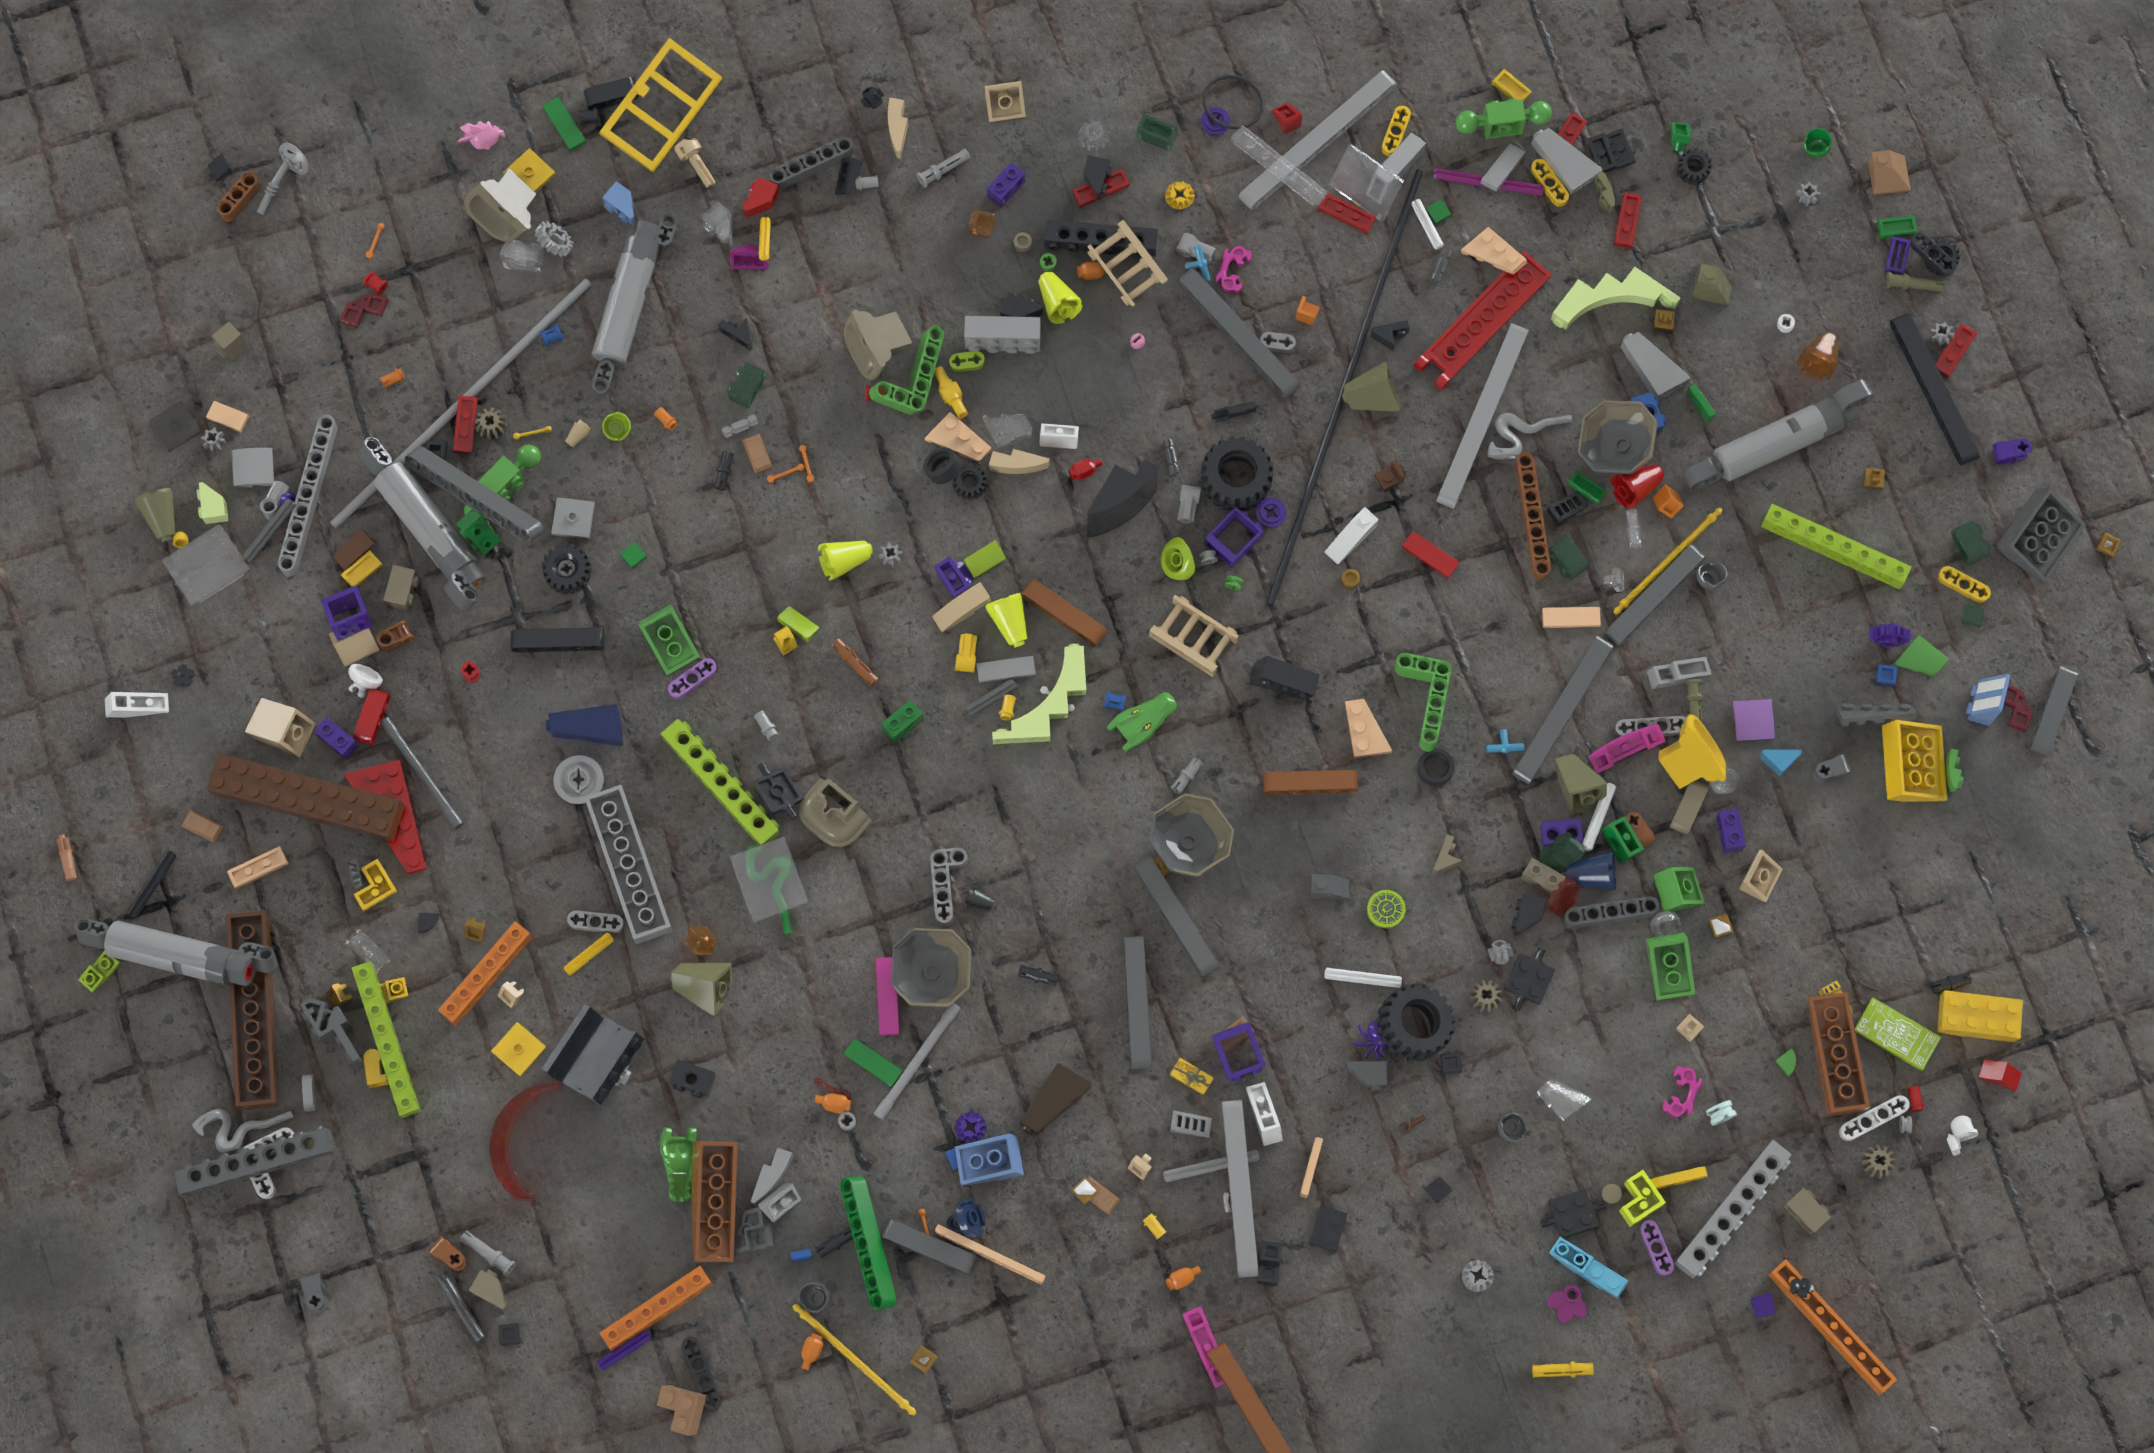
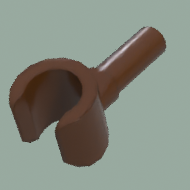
(1412, 1123)

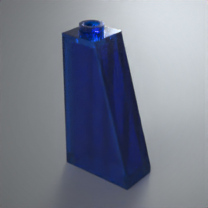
(588, 724)

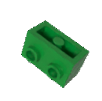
(478, 532)

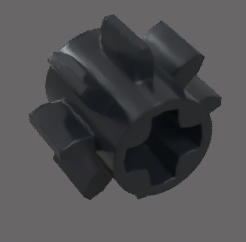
(872, 97)

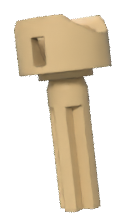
(690, 151)

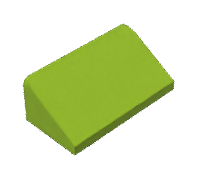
(984, 559)
(798, 623)

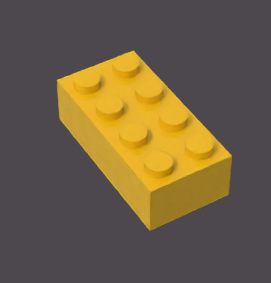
(1980, 1016)

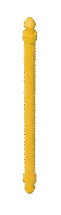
(1711, 518)
(903, 1403)

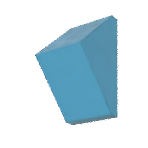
(1779, 760)

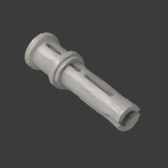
(936, 174)
(494, 1257)

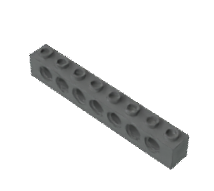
(186, 1175)

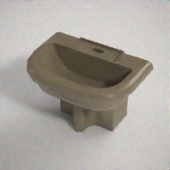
(501, 206)
(874, 341)
(828, 819)

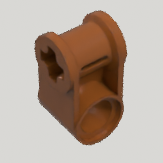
(396, 635)
(1641, 829)
(446, 1252)

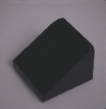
(219, 167)
(1438, 1190)

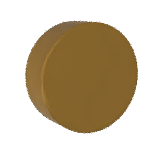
(1350, 578)

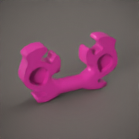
(1229, 283)
(1687, 1076)

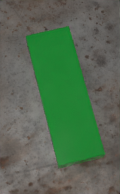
(564, 124)
(873, 1062)

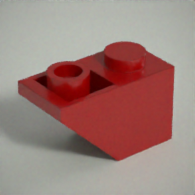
(761, 197)

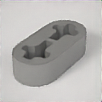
(1278, 341)
(308, 1091)

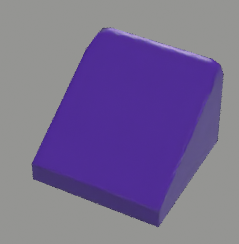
(1763, 1305)

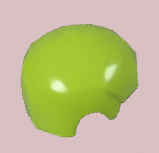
(616, 426)

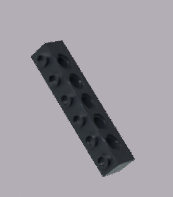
(1093, 231)

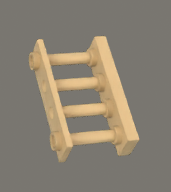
(1145, 262)
(1192, 654)

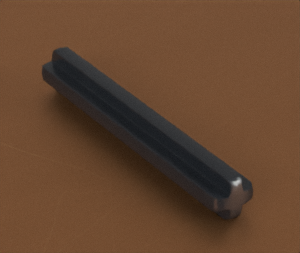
(151, 884)

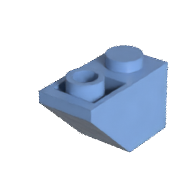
(620, 201)

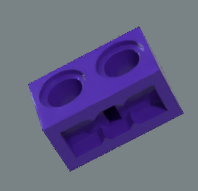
(1005, 185)
(336, 738)
(1559, 828)
(1730, 831)

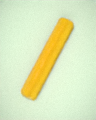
(764, 239)
(588, 954)

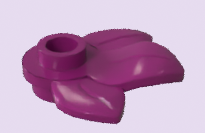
(1566, 1306)

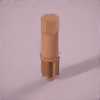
(66, 858)

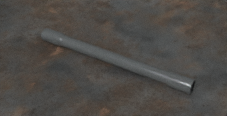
(449, 812)

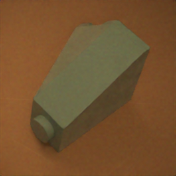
(1711, 285)
(1372, 391)
(1579, 784)
(703, 984)

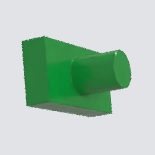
(1679, 135)

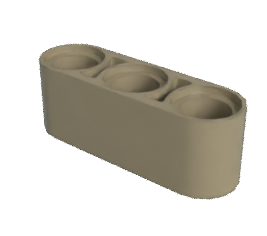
(1689, 807)

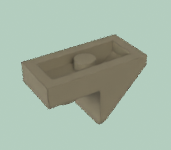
(1444, 860)

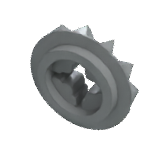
(1468, 1277)

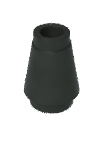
(978, 899)

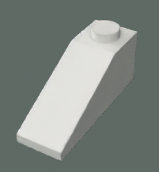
(1352, 535)
(135, 704)
(1264, 1114)

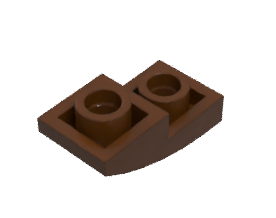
(353, 549)

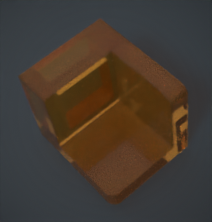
(981, 223)
(700, 940)

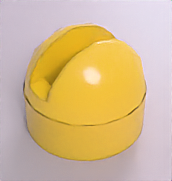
(180, 539)

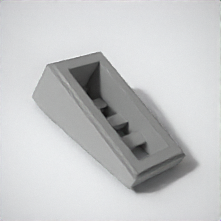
(1182, 1130)

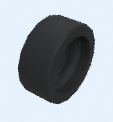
(935, 458)
(1436, 781)

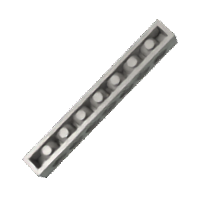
(1773, 1152)

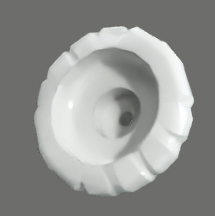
(363, 678)

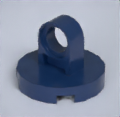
(969, 1217)

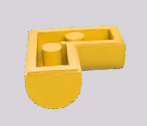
(379, 887)

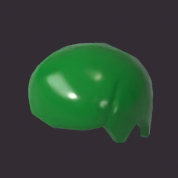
(1817, 143)

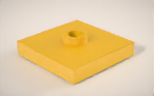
(532, 170)
(518, 1049)

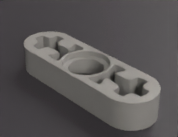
(610, 919)

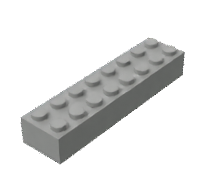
(628, 864)

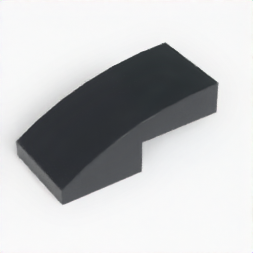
(1269, 1263)

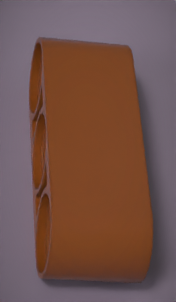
(238, 188)

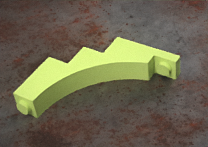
(1635, 289)
(1036, 724)

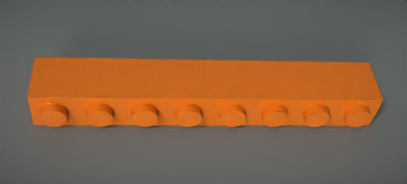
(1835, 1331)

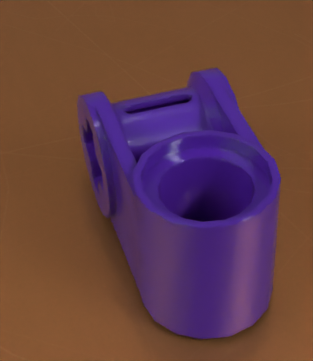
(2008, 451)

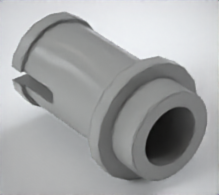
(866, 182)

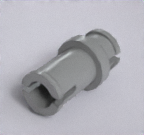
(767, 727)

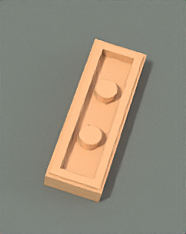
(1571, 617)
(257, 867)
(1311, 1167)

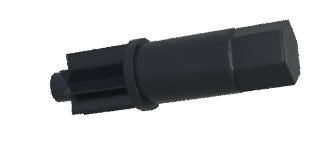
(1233, 411)

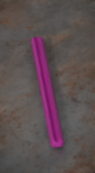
(1475, 179)

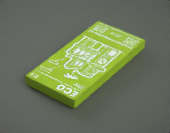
(1897, 1034)

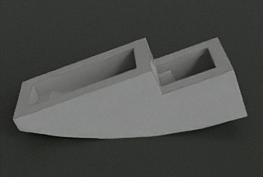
(1678, 672)
(771, 1175)

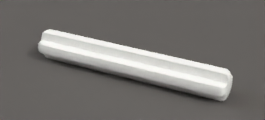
(1598, 818)
(1363, 977)

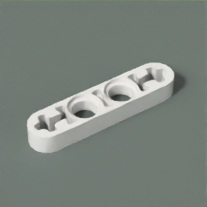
(1873, 1116)

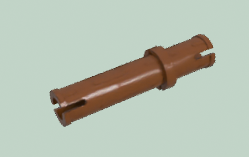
(852, 659)

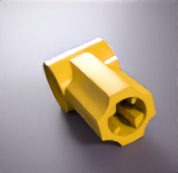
(966, 657)

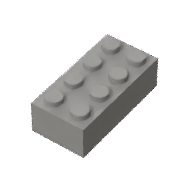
(1002, 334)

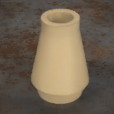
(577, 433)

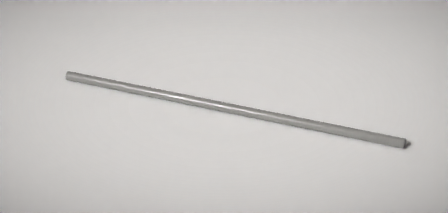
(472, 392)

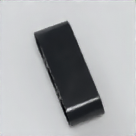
(609, 93)

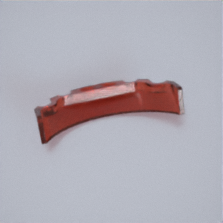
(501, 1136)

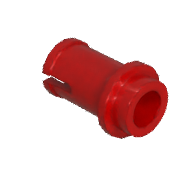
(1915, 1099)

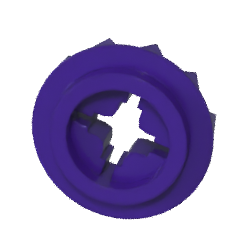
(1207, 123)
(1269, 504)
(968, 1136)

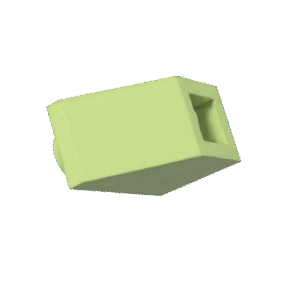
(213, 505)

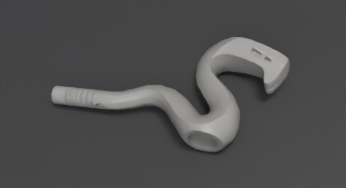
(1509, 419)
(229, 1147)

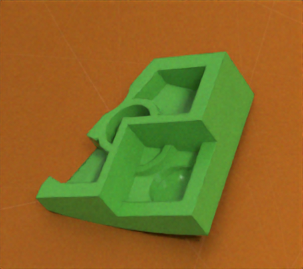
(1922, 658)

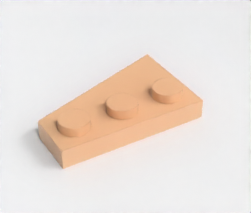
(1494, 250)
(959, 438)
(1364, 731)

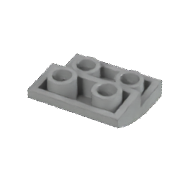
(252, 467)

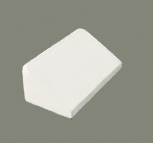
(1059, 436)

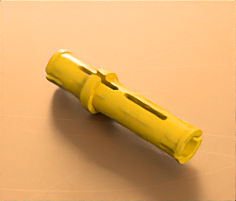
(1570, 1369)

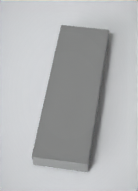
(1503, 167)
(1006, 669)

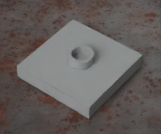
(573, 518)

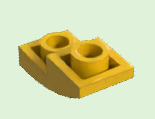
(394, 989)

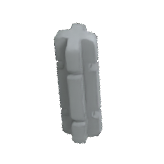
(739, 426)

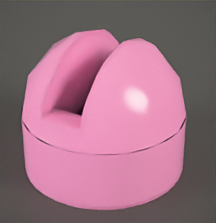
(1140, 343)

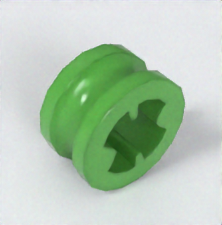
(1048, 256)
(1233, 583)

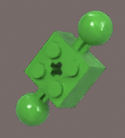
(1503, 118)
(506, 477)

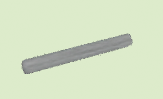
(1204, 1167)

